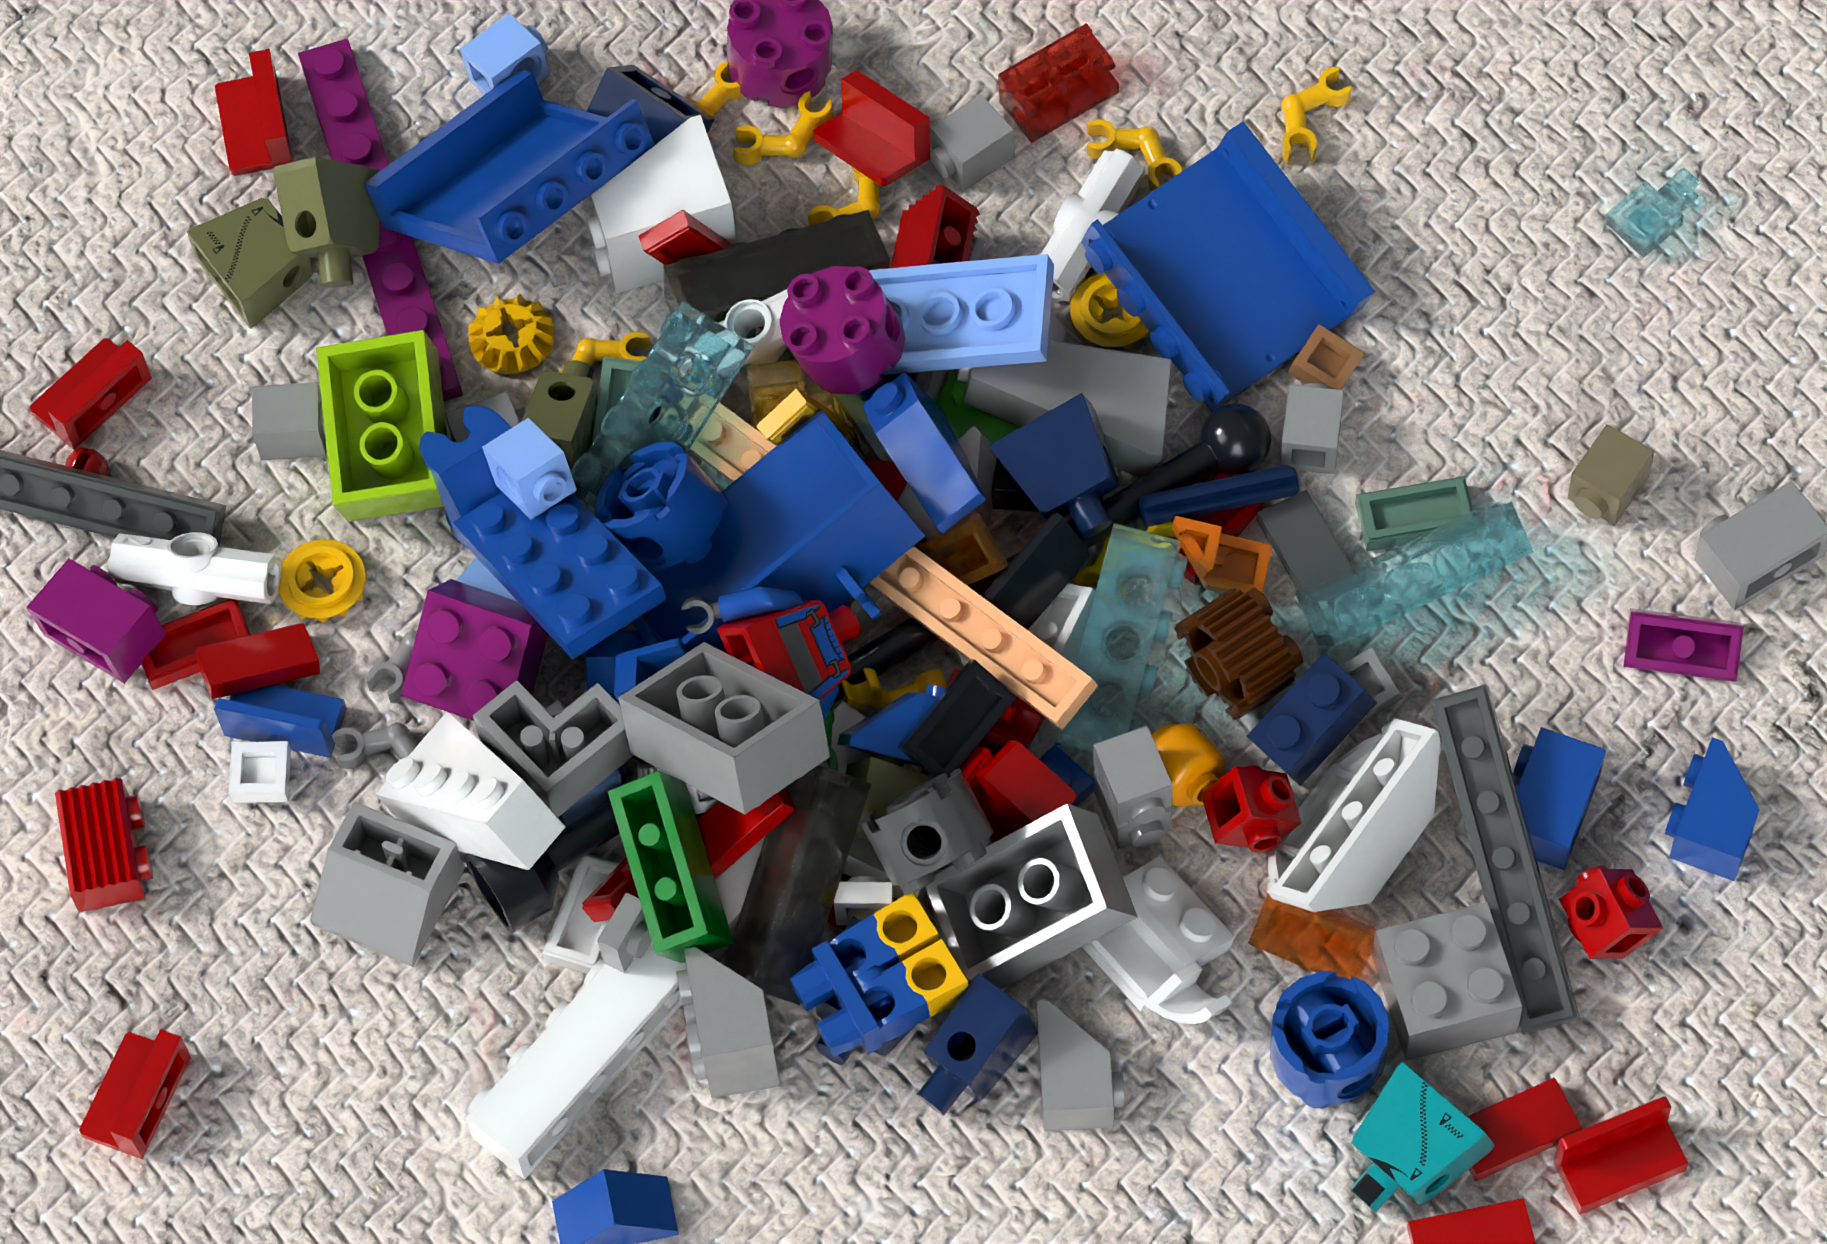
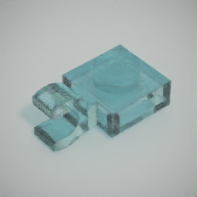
(1651, 215)

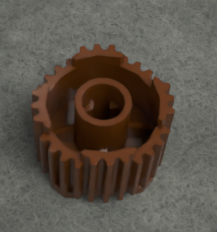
(1238, 651)

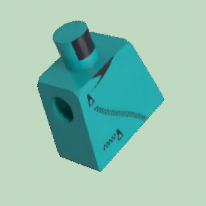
(1414, 1142)

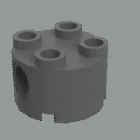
(938, 803)

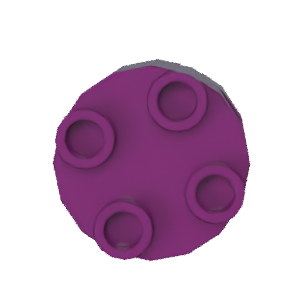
(779, 48)
(841, 328)

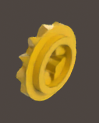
(1088, 315)
(496, 351)
(329, 559)

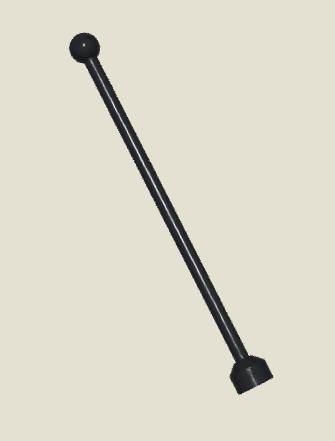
(1231, 441)

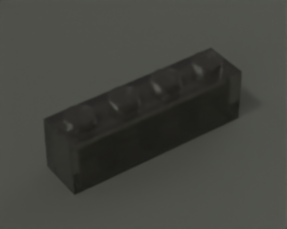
(770, 264)
(797, 881)

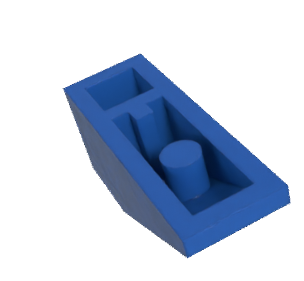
(924, 450)

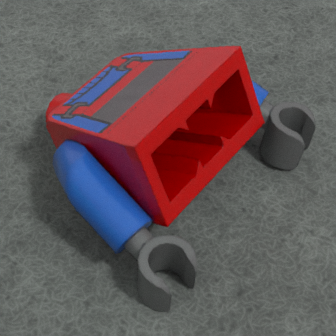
(784, 637)

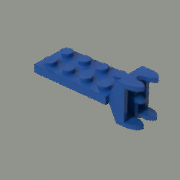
(556, 565)

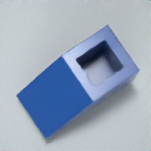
(1718, 817)

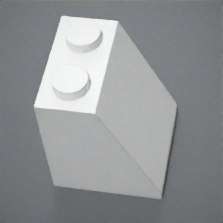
(664, 180)

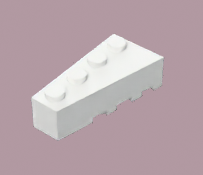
(470, 798)

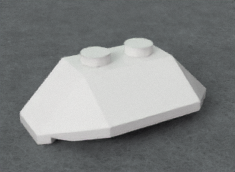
(1359, 821)

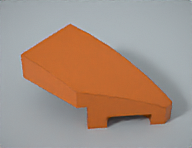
(1222, 559)

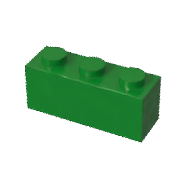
(670, 866)

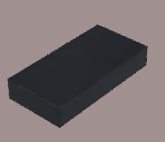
(957, 720)

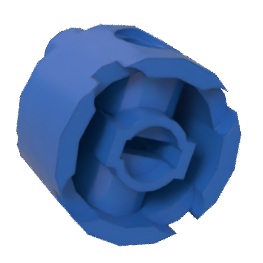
(661, 507)
(1329, 1038)

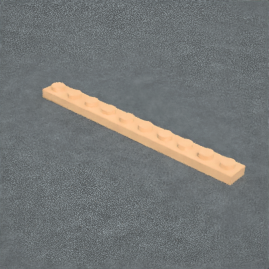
(933, 596)

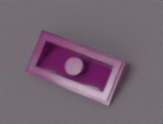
(1683, 644)

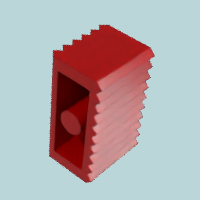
(935, 230)
(102, 844)

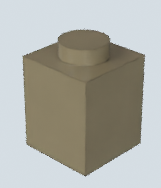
(1610, 475)

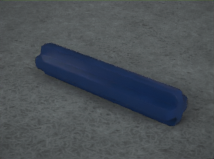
(1219, 495)

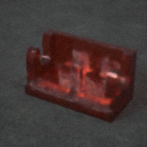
(1057, 83)

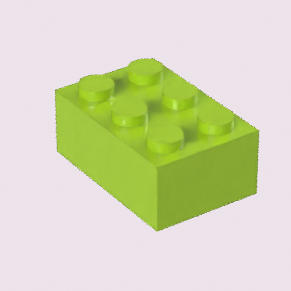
(375, 409)

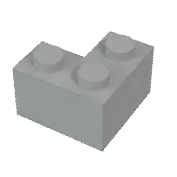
(556, 755)

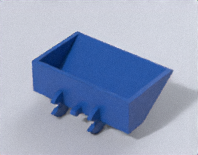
(795, 522)

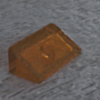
(1314, 939)

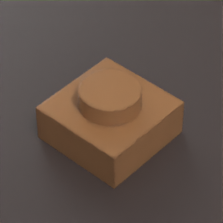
(1326, 360)

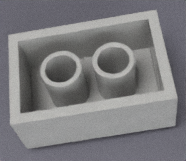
(724, 727)
(1032, 897)

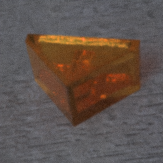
(966, 550)

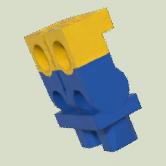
(882, 976)

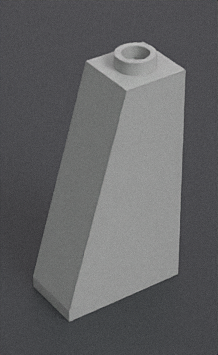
(1122, 386)

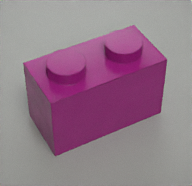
(97, 619)

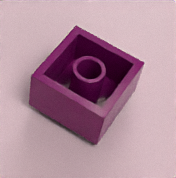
(471, 649)

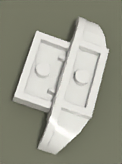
(1163, 949)

